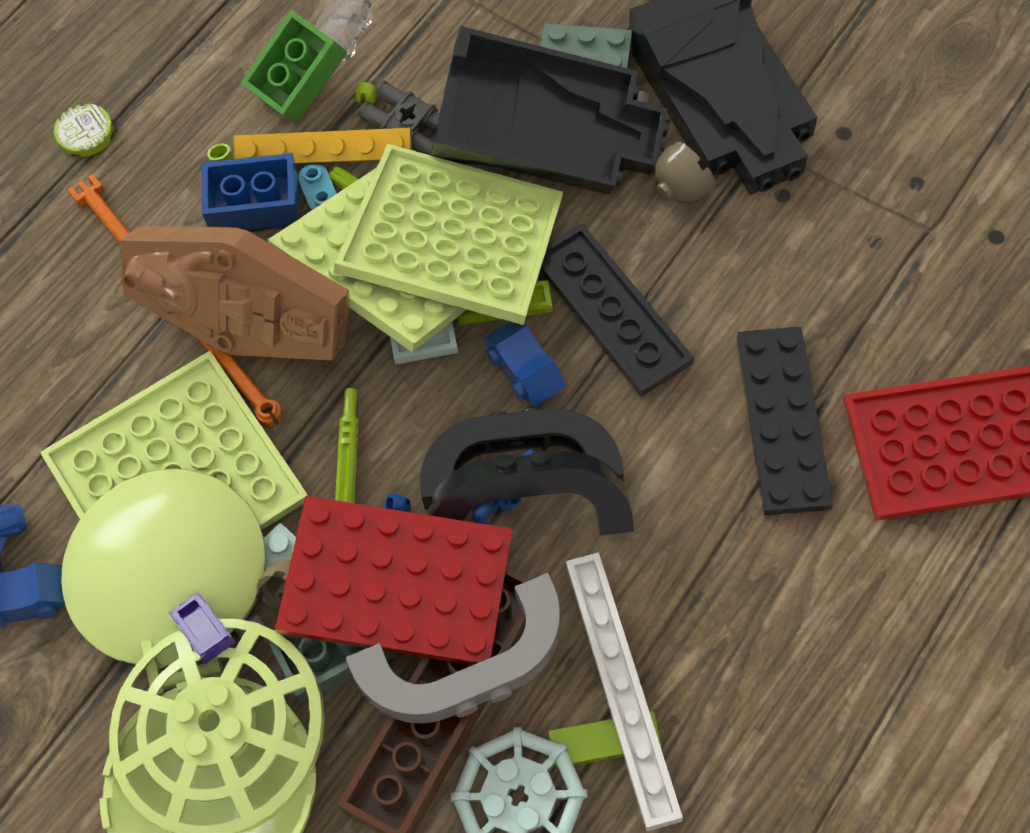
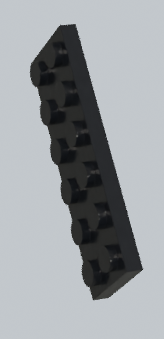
(613, 310)
(783, 421)

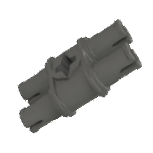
(408, 113)

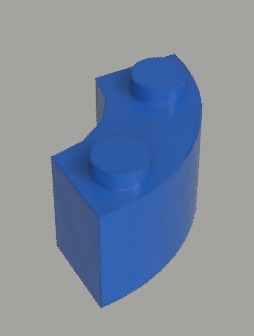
(524, 363)
(30, 593)

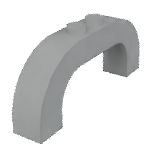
(476, 684)

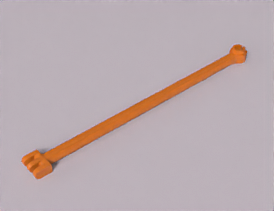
(239, 377)

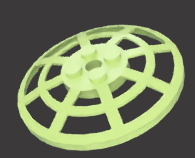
(228, 740)

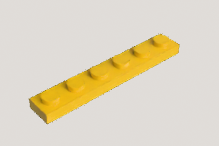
(324, 146)

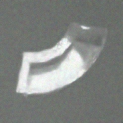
(345, 22)

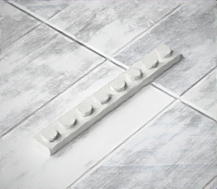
(624, 693)

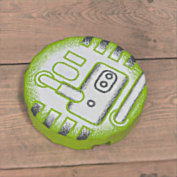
(83, 130)

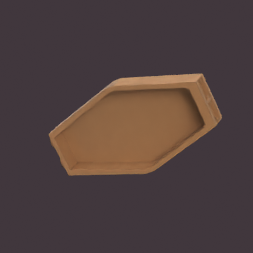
(235, 291)

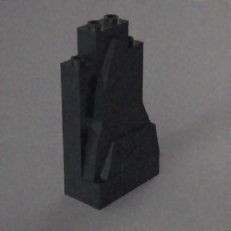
(724, 88)
(545, 114)

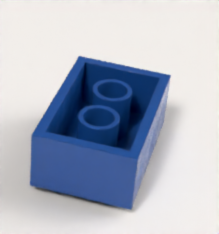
(251, 192)

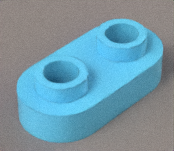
(317, 187)

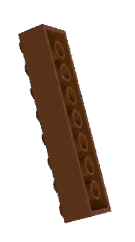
(413, 759)

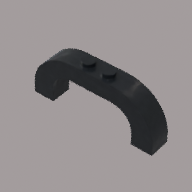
(514, 432)
(534, 476)

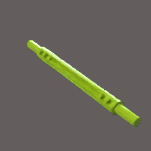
(347, 449)

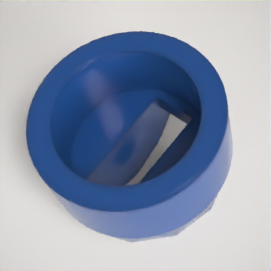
(397, 502)

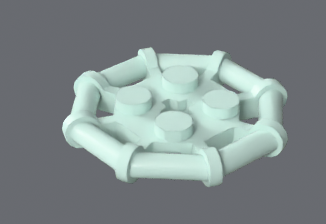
(509, 776)

